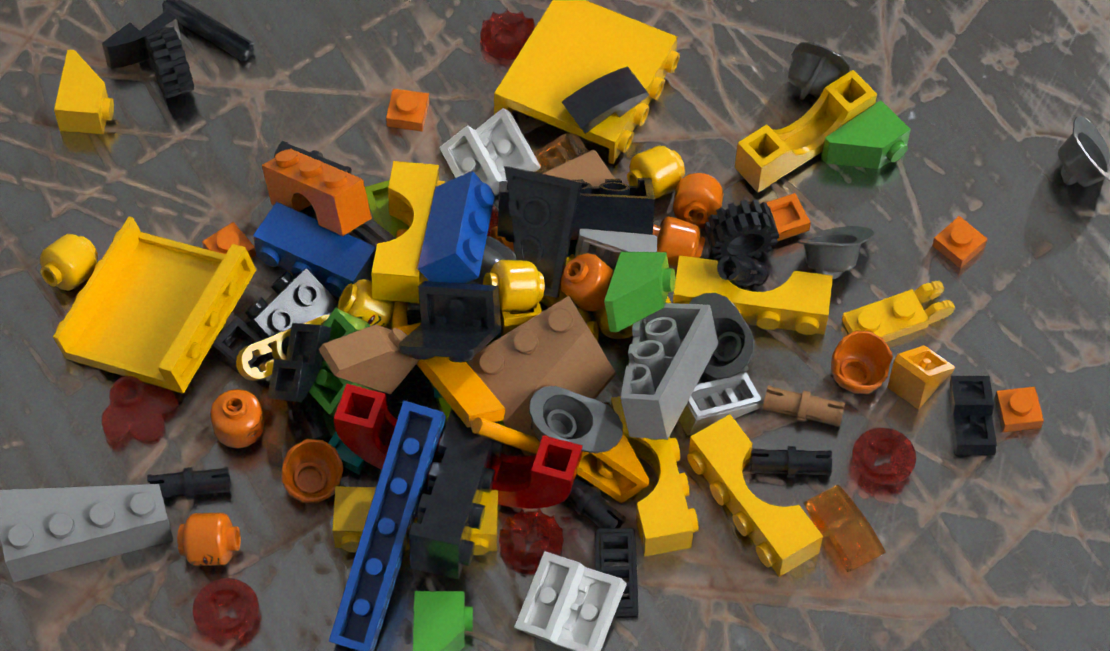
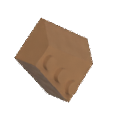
(542, 353)

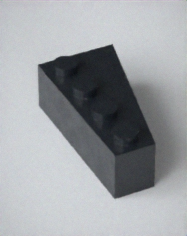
(601, 207)
(448, 515)

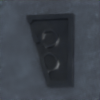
(543, 221)

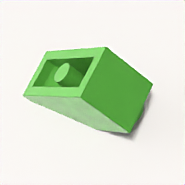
(868, 139)
(638, 288)
(441, 620)

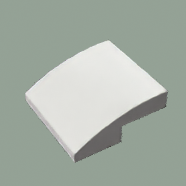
(489, 149)
(570, 604)

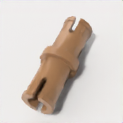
(803, 406)

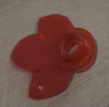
(139, 415)

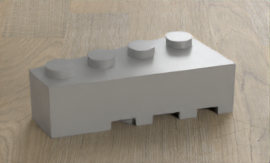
(665, 366)
(78, 525)

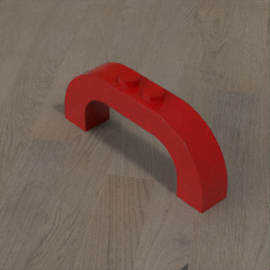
(521, 481)

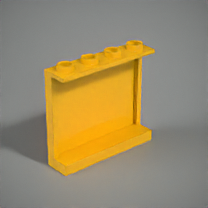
(575, 47)
(153, 307)

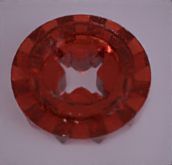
(502, 45)
(882, 441)
(513, 544)
(225, 593)

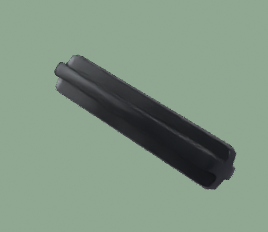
(210, 29)

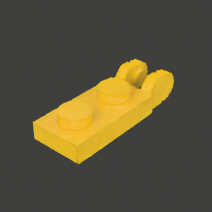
(900, 313)

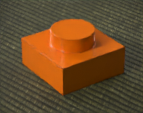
(407, 110)
(789, 216)
(224, 238)
(959, 242)
(1018, 409)

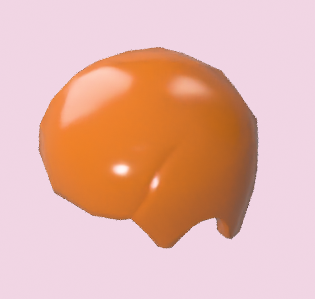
(861, 362)
(311, 471)

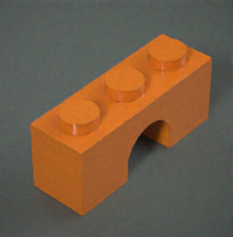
(305, 181)

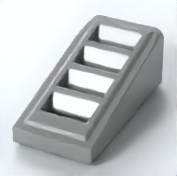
(609, 244)
(697, 414)

